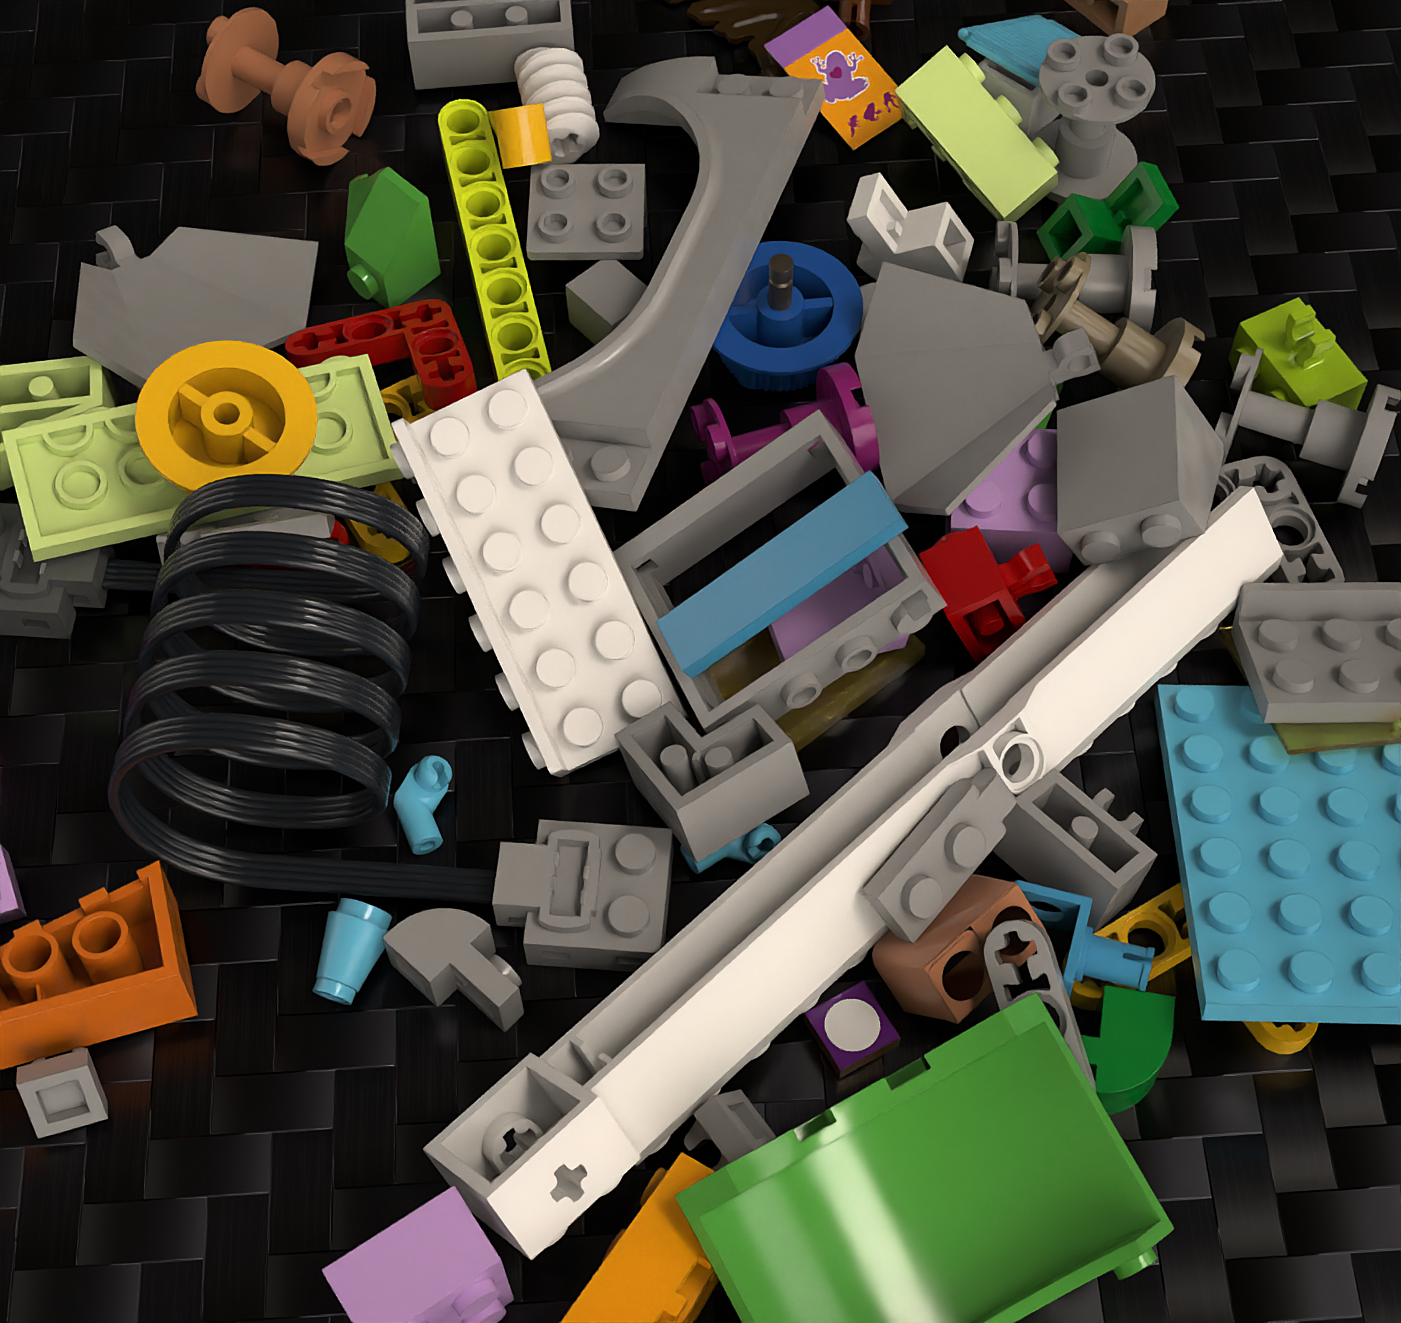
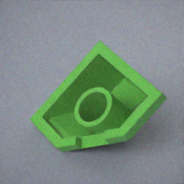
(389, 238)

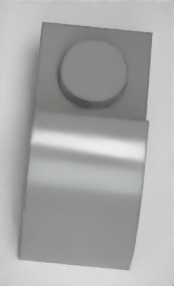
(455, 951)

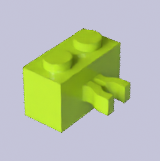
(1298, 358)

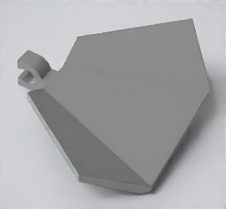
(188, 294)
(954, 382)

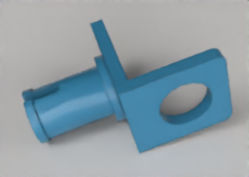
(1089, 953)

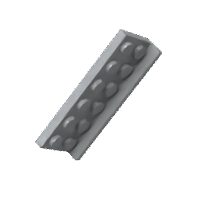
(1321, 650)

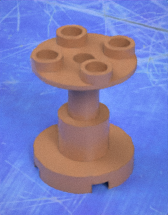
(320, 101)

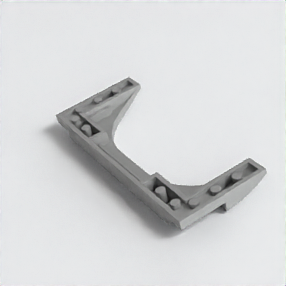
(630, 388)

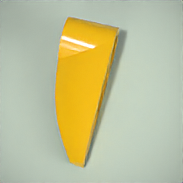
(521, 135)

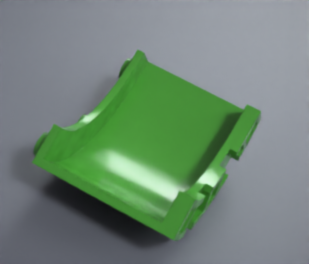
(935, 1192)

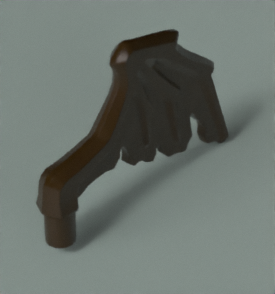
(753, 22)

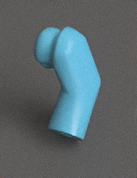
(418, 800)
(747, 848)

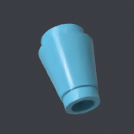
(350, 949)

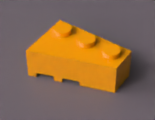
(656, 1264)

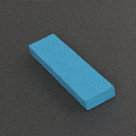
(781, 574)

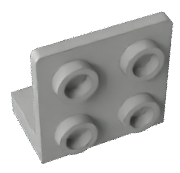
(587, 212)

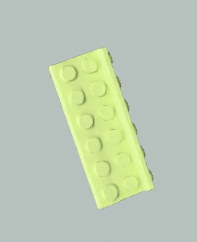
(92, 486)

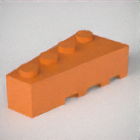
(95, 972)

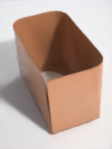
(916, 969)

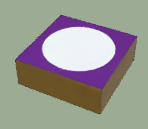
(851, 1029)

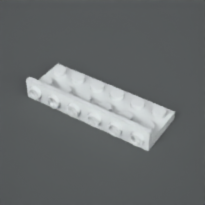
(535, 572)

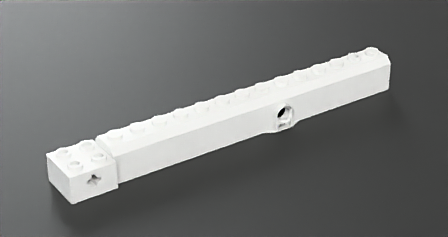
(799, 914)

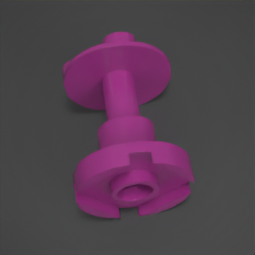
(833, 400)

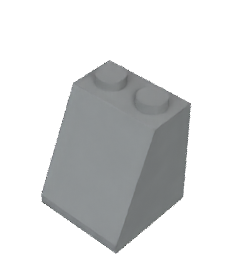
(1134, 471)

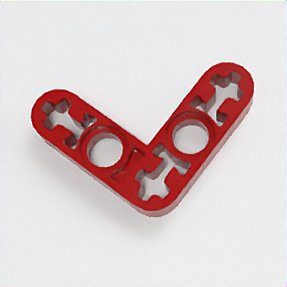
(414, 330)

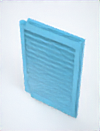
(1016, 43)

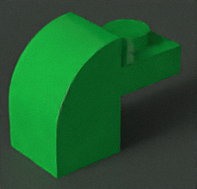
(1098, 225)
(1128, 1044)

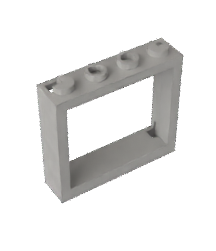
(727, 510)

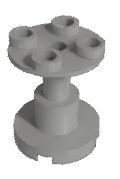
(1094, 88)
(1114, 282)
(1328, 434)

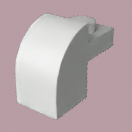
(919, 239)

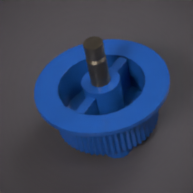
(789, 317)

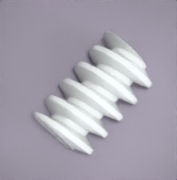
(559, 83)

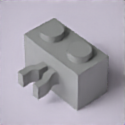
(1075, 846)

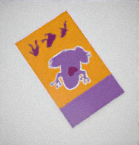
(857, 89)

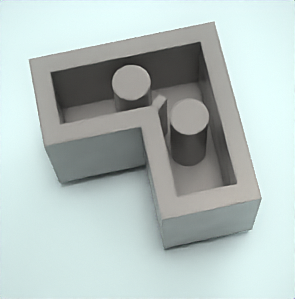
(715, 783)

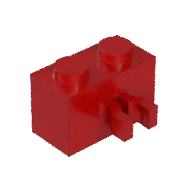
(980, 591)

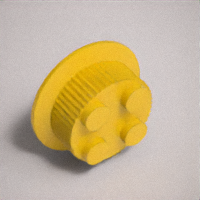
(225, 414)

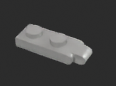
(940, 854)

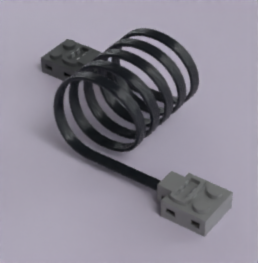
(580, 892)

